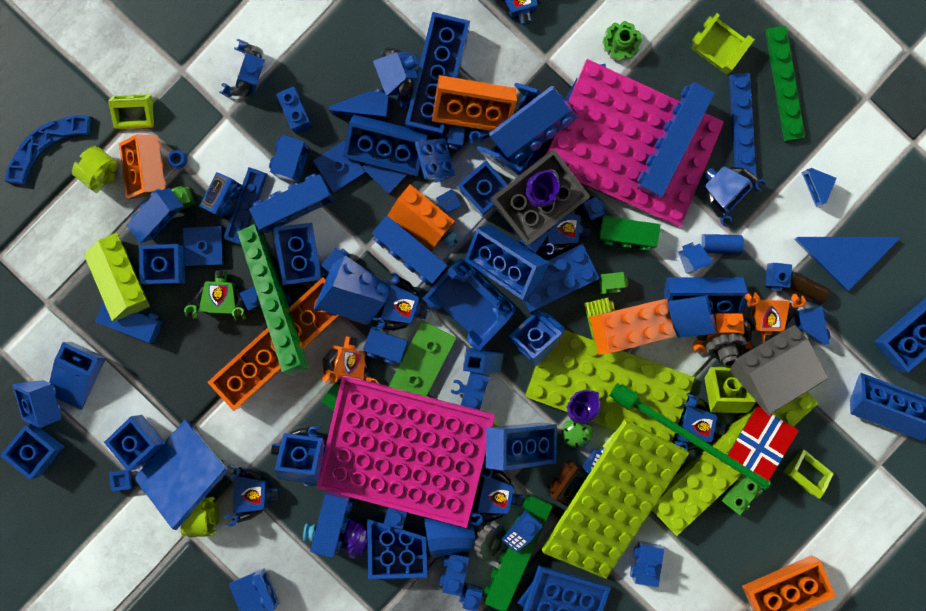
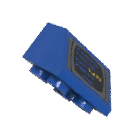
(221, 195)

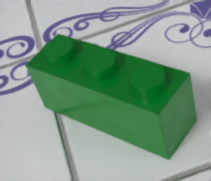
(628, 233)

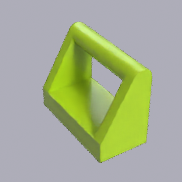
(132, 100)
(791, 470)

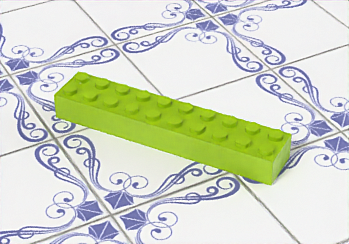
(708, 477)

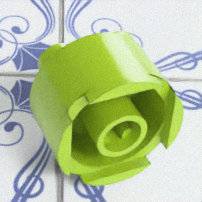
(95, 169)
(202, 519)

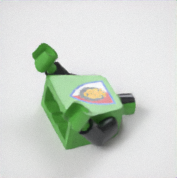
(218, 298)

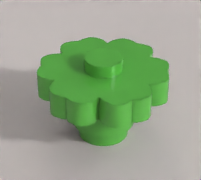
(622, 41)

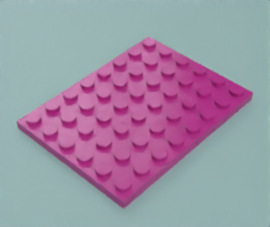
(618, 133)
(405, 451)

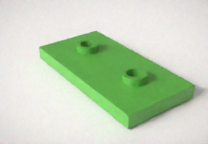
(423, 359)

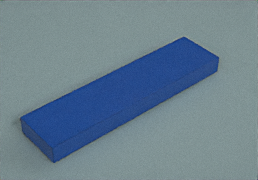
(249, 193)

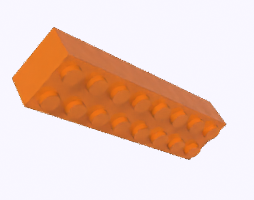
(259, 362)

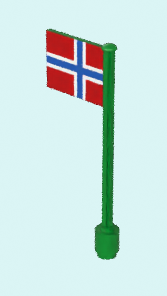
(754, 451)

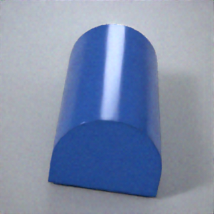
(722, 243)

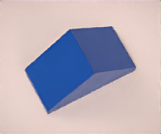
(819, 185)

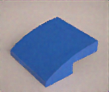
(692, 316)

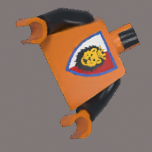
(770, 314)
(726, 325)
(347, 362)

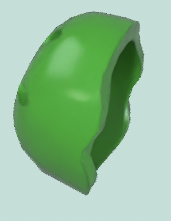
(576, 434)

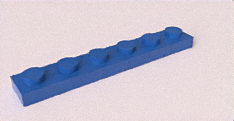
(742, 121)

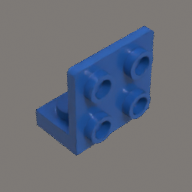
(435, 159)
(254, 592)

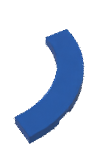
(40, 140)

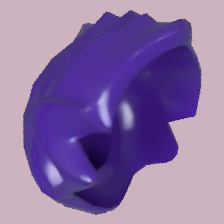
(543, 188)
(584, 406)
(355, 539)

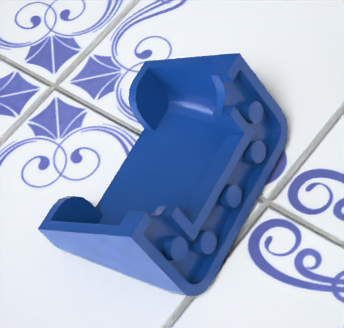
(471, 302)

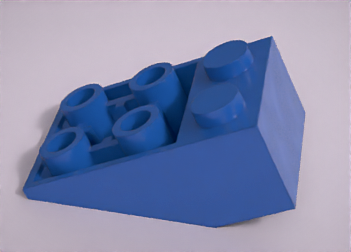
(75, 373)

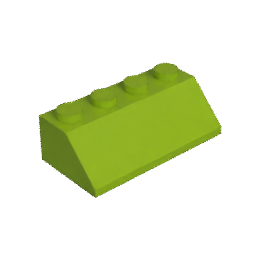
(116, 277)

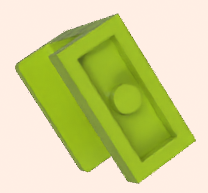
(720, 44)

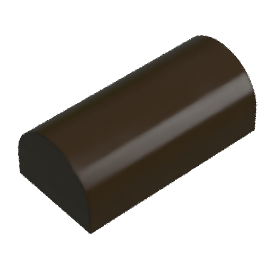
(808, 288)

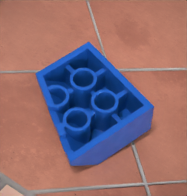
(352, 292)
(395, 552)

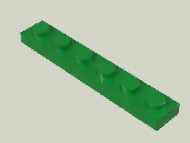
(785, 83)

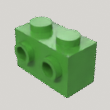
(740, 494)

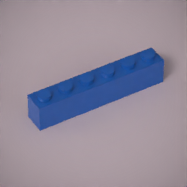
(675, 140)

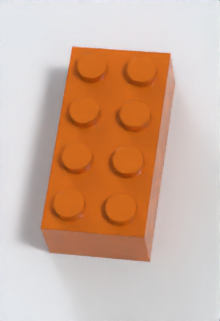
(632, 326)
(791, 587)

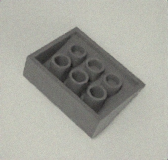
(533, 221)
(779, 370)

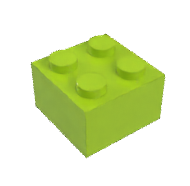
(726, 392)

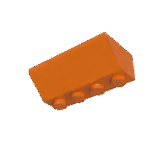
(473, 103)

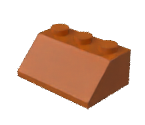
(141, 165)
(420, 218)

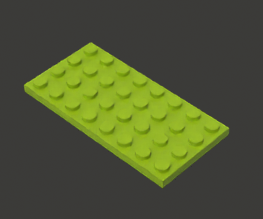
(577, 367)
(615, 499)

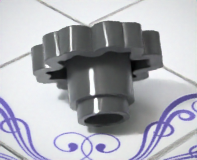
(726, 348)
(488, 539)

